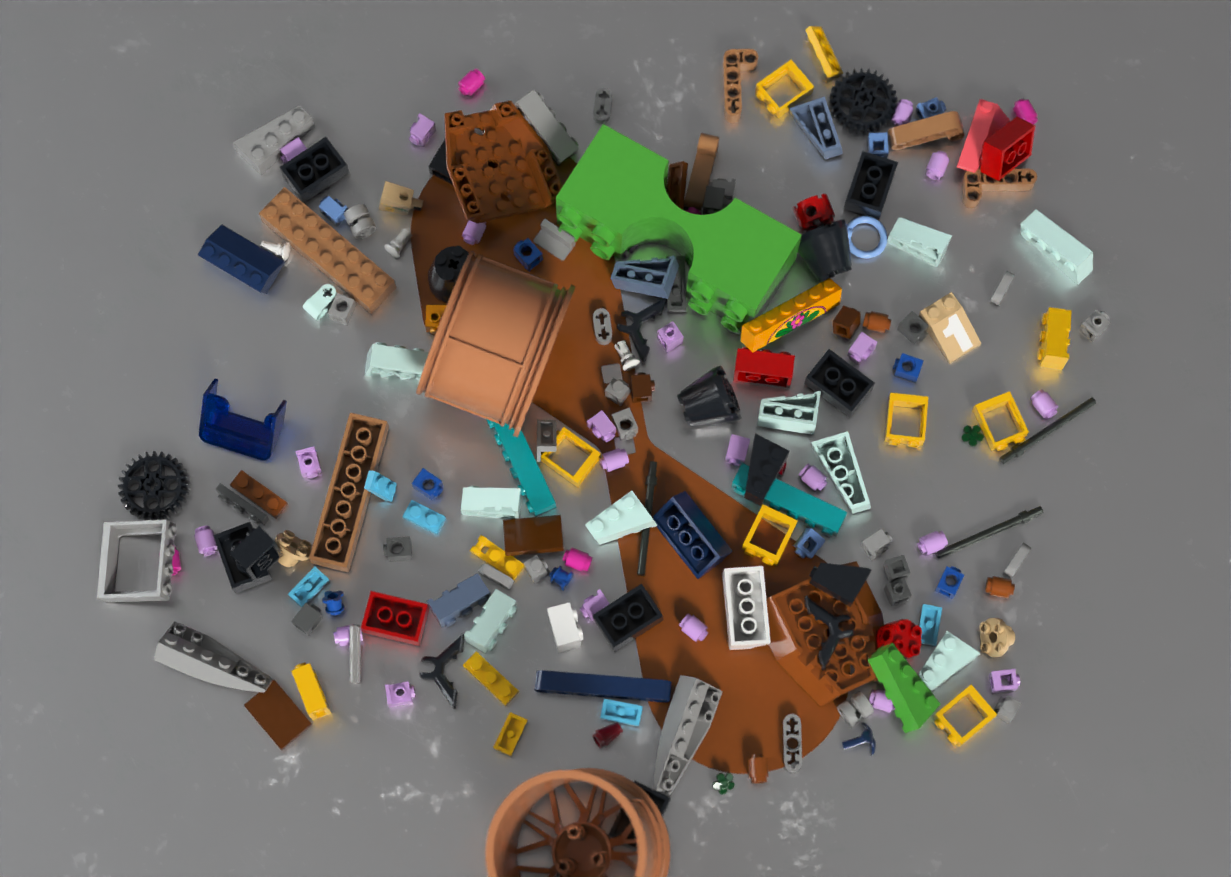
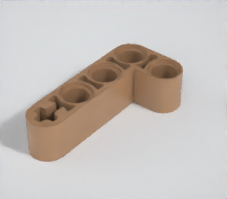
(734, 86)
(926, 130)
(701, 171)
(981, 184)

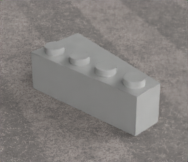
(547, 127)
(263, 145)

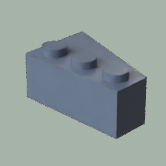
(818, 126)
(646, 277)
(459, 600)

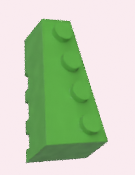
(904, 687)

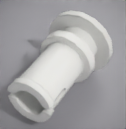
(397, 245)
(277, 249)
(627, 358)

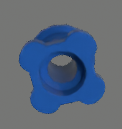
(561, 577)
(333, 602)

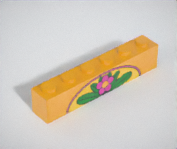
(791, 315)

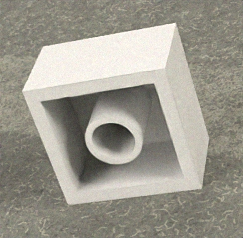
(564, 628)

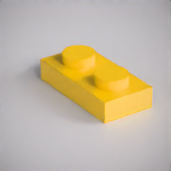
(510, 734)

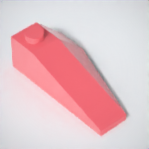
(986, 121)

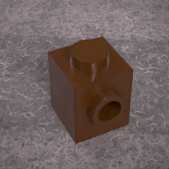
(846, 322)
(642, 387)

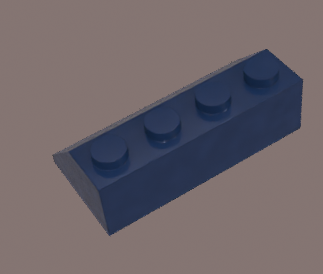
(241, 258)
(691, 534)

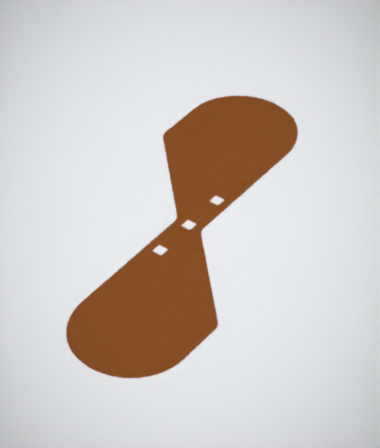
(572, 390)

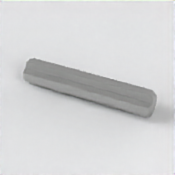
(355, 653)

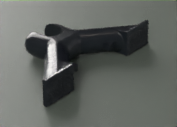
(634, 329)
(835, 633)
(438, 673)

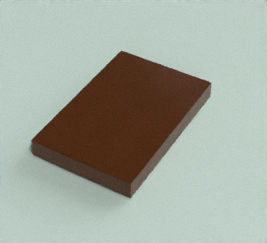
(533, 535)
(278, 715)

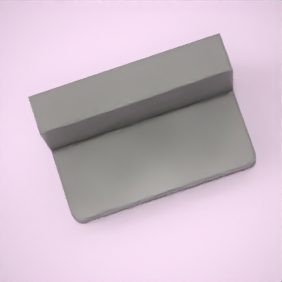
(553, 241)
(546, 437)

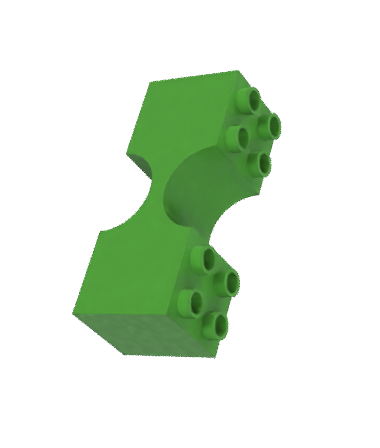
(622, 201)

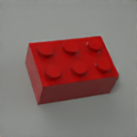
(1007, 148)
(764, 367)
(395, 618)

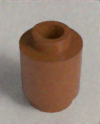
(876, 321)
(999, 587)
(758, 769)

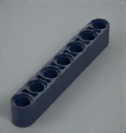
(602, 686)

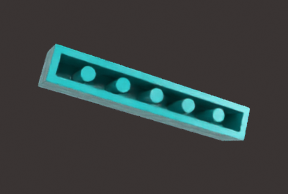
(524, 469)
(797, 504)

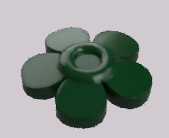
(972, 435)
(723, 783)

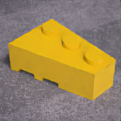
(1055, 338)

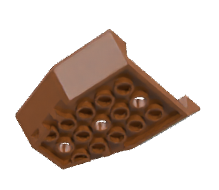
(521, 161)
(798, 639)

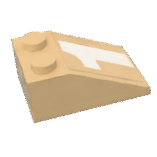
(950, 327)

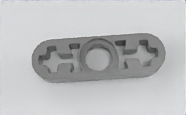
(797, 728)

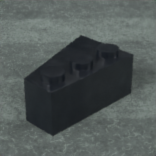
(764, 468)

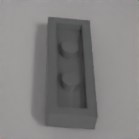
(677, 297)
(241, 505)

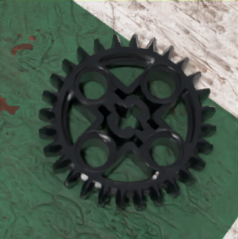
(864, 109)
(149, 480)

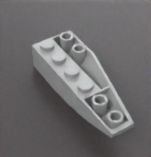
(208, 660)
(684, 730)

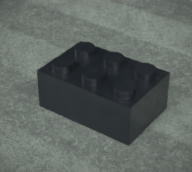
(314, 169)
(870, 185)
(839, 383)
(256, 553)
(237, 577)
(628, 617)
(622, 820)

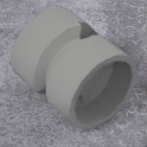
(360, 221)
(855, 709)

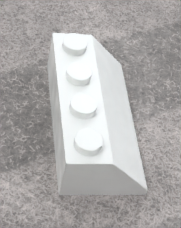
(746, 607)

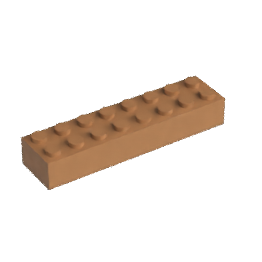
(327, 250)
(346, 496)

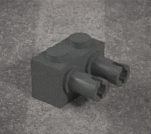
(714, 200)

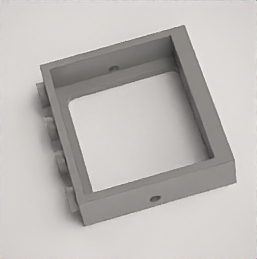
(108, 561)

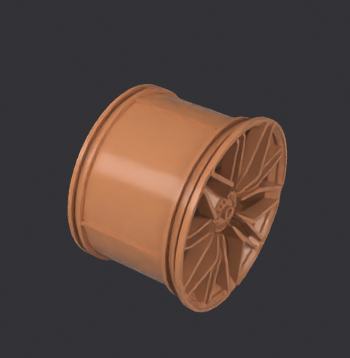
(494, 341)
(582, 846)

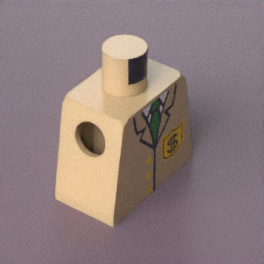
(398, 199)

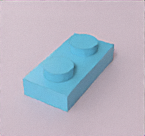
(380, 486)
(424, 517)
(308, 587)
(930, 624)
(621, 712)

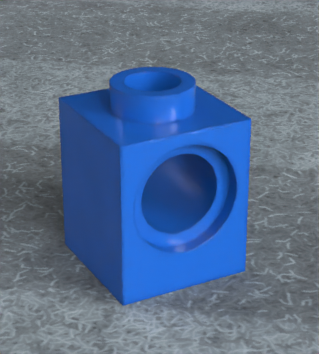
(530, 261)
(915, 364)
(424, 477)
(946, 589)

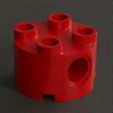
(806, 208)
(903, 635)

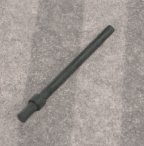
(1018, 450)
(651, 482)
(1022, 517)

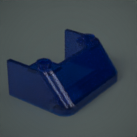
(236, 431)

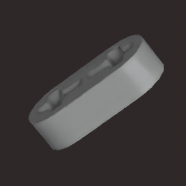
(598, 105)
(1002, 287)
(607, 326)
(1017, 560)
(496, 576)

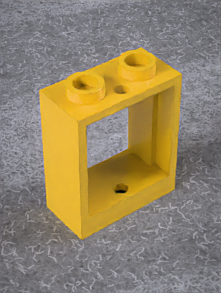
(796, 76)
(910, 401)
(994, 403)
(587, 466)
(775, 517)
(310, 691)
(980, 704)

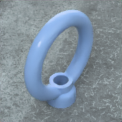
(881, 229)

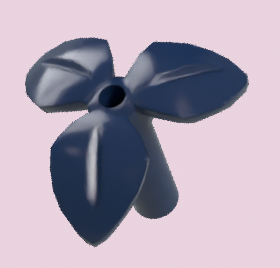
(866, 737)

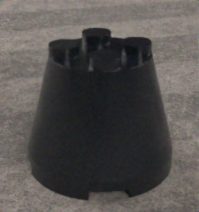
(826, 250)
(445, 271)
(710, 400)

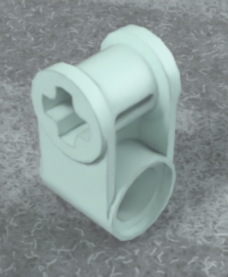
(320, 303)

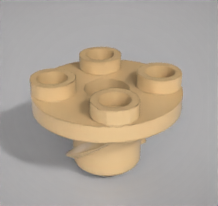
(292, 548)
(995, 637)

